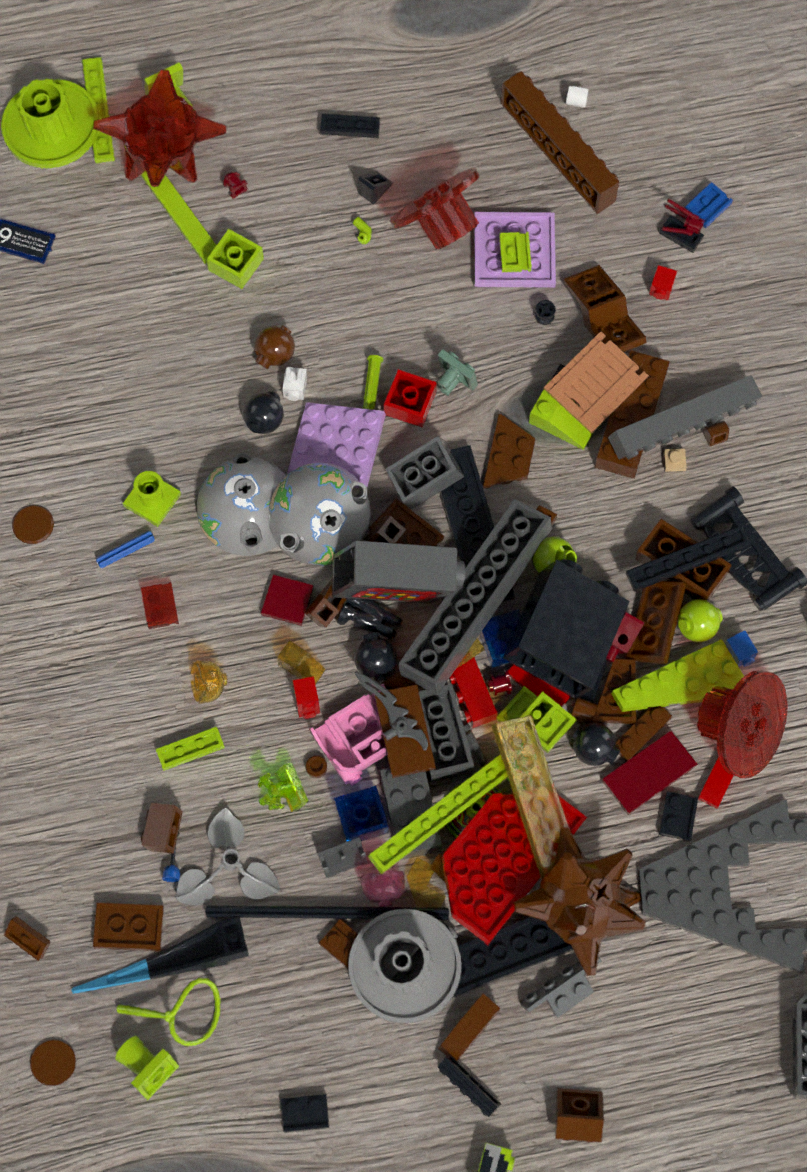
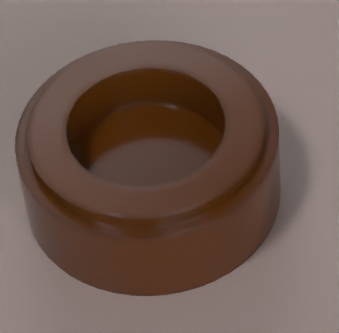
(316, 766)

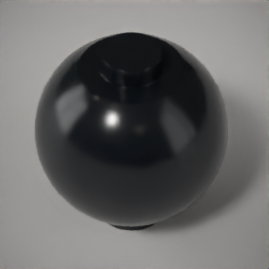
(263, 412)
(375, 657)
(595, 744)

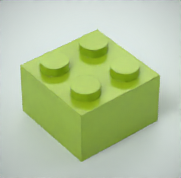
(235, 259)

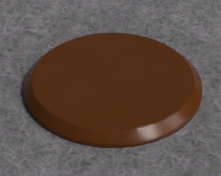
(33, 524)
(53, 1062)

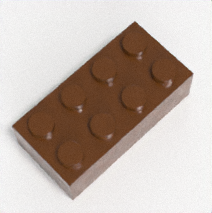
(700, 581)

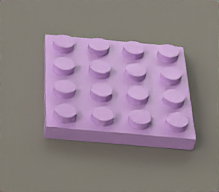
(542, 249)
(338, 437)

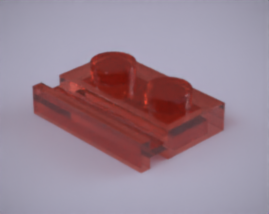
(159, 605)

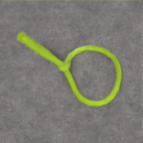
(169, 1016)

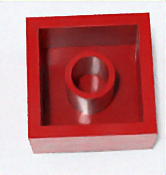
(410, 398)

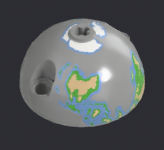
(305, 501)
(228, 513)

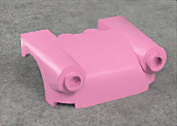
(352, 738)

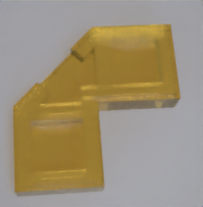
(418, 880)

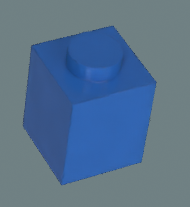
(742, 649)

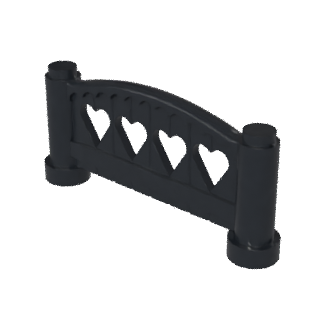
(780, 582)

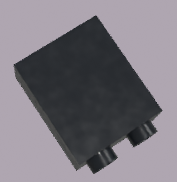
(567, 628)

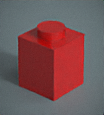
(663, 283)

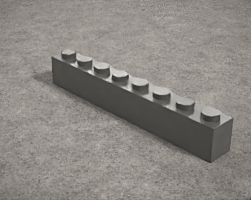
(684, 417)

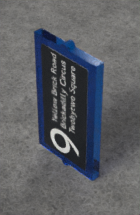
(25, 241)

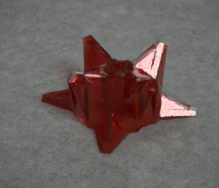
(160, 133)

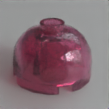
(383, 887)

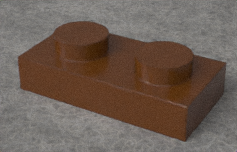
(27, 938)

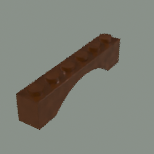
(325, 606)

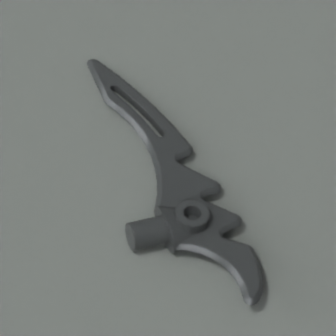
(400, 725)

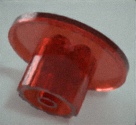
(442, 210)
(745, 722)

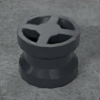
(544, 307)

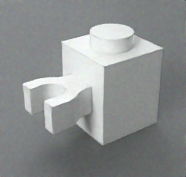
(294, 383)

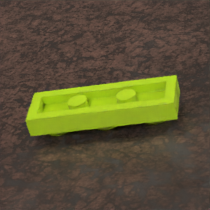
(190, 748)

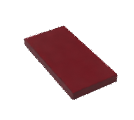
(649, 772)

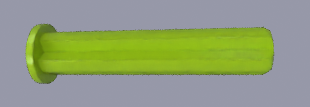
(372, 381)

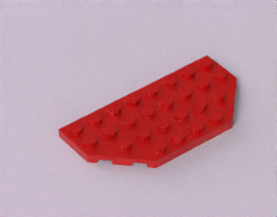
(493, 865)

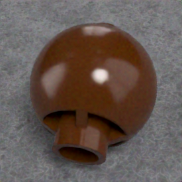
(274, 346)

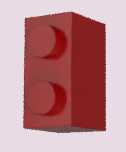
(306, 697)

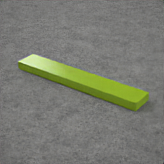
(96, 88)
(182, 217)

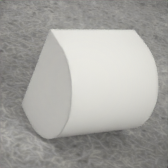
(577, 96)

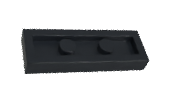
(350, 125)

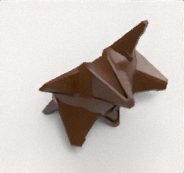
(584, 900)

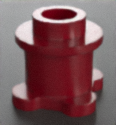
(235, 184)
(499, 684)

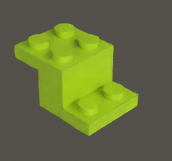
(548, 716)

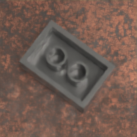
(424, 472)

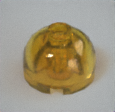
(207, 682)

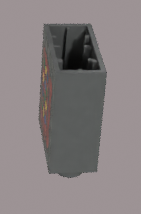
(396, 572)

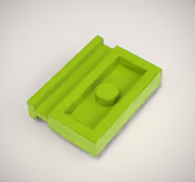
(515, 252)

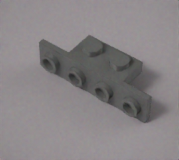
(561, 992)

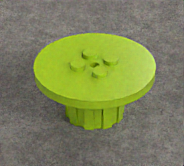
(50, 123)

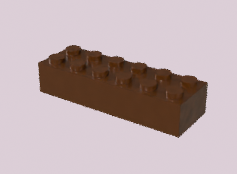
(635, 408)

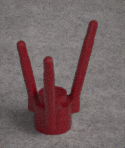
(693, 222)

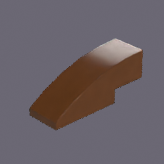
(469, 1027)

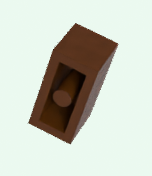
(161, 828)

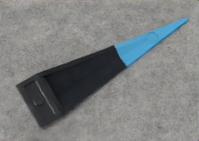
(204, 950)

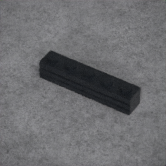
(469, 1085)

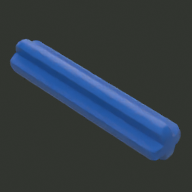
(125, 549)

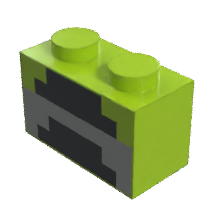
(496, 1159)

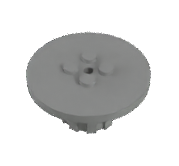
(410, 991)

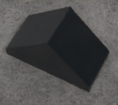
(373, 186)

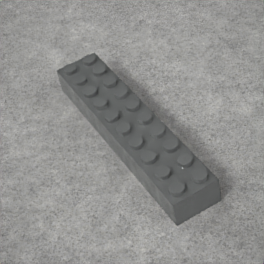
(469, 609)

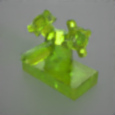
(286, 787)

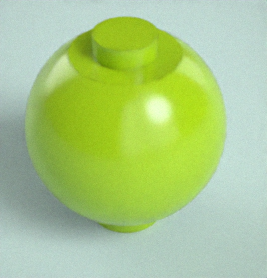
(552, 549)
(699, 620)

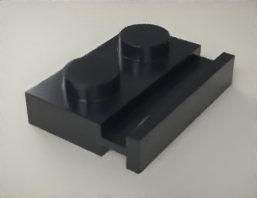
(678, 816)
(305, 1113)

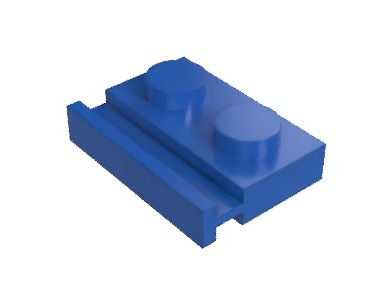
(709, 204)

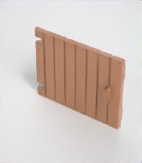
(597, 381)

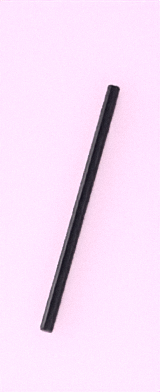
(322, 912)

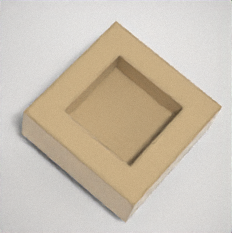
(675, 460)

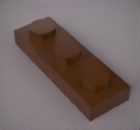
(642, 732)

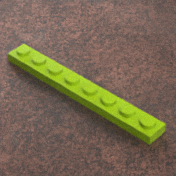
(438, 815)

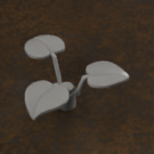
(257, 882)

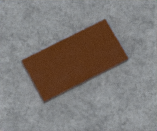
(659, 612)
(406, 753)

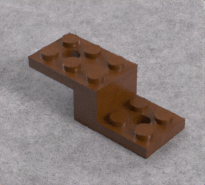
(604, 308)

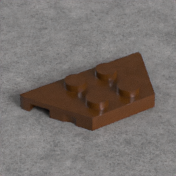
(509, 454)

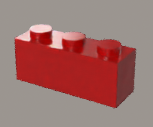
(473, 694)

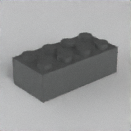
(446, 734)
(406, 800)

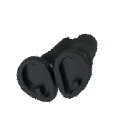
(370, 618)

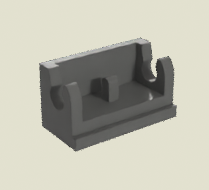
(342, 857)

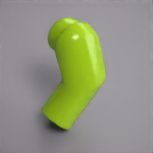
(365, 230)

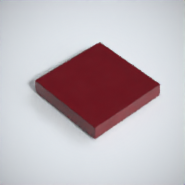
(287, 600)

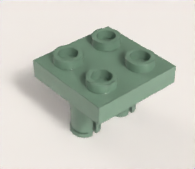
(455, 373)

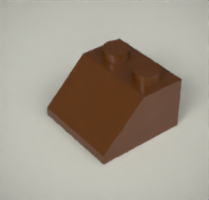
(579, 1115)

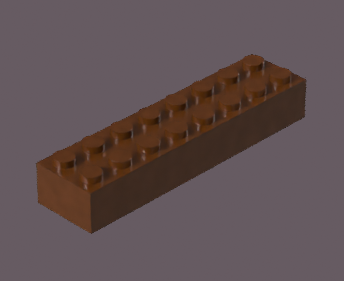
(559, 142)

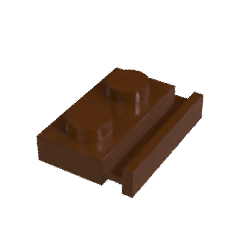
(339, 942)

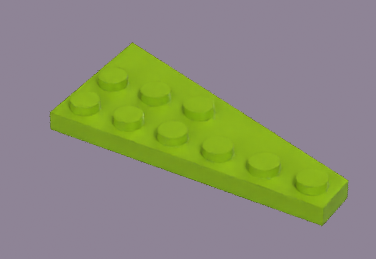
(682, 680)

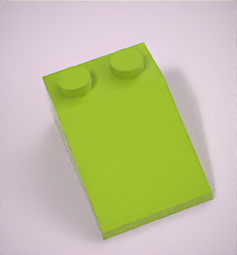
(554, 419)

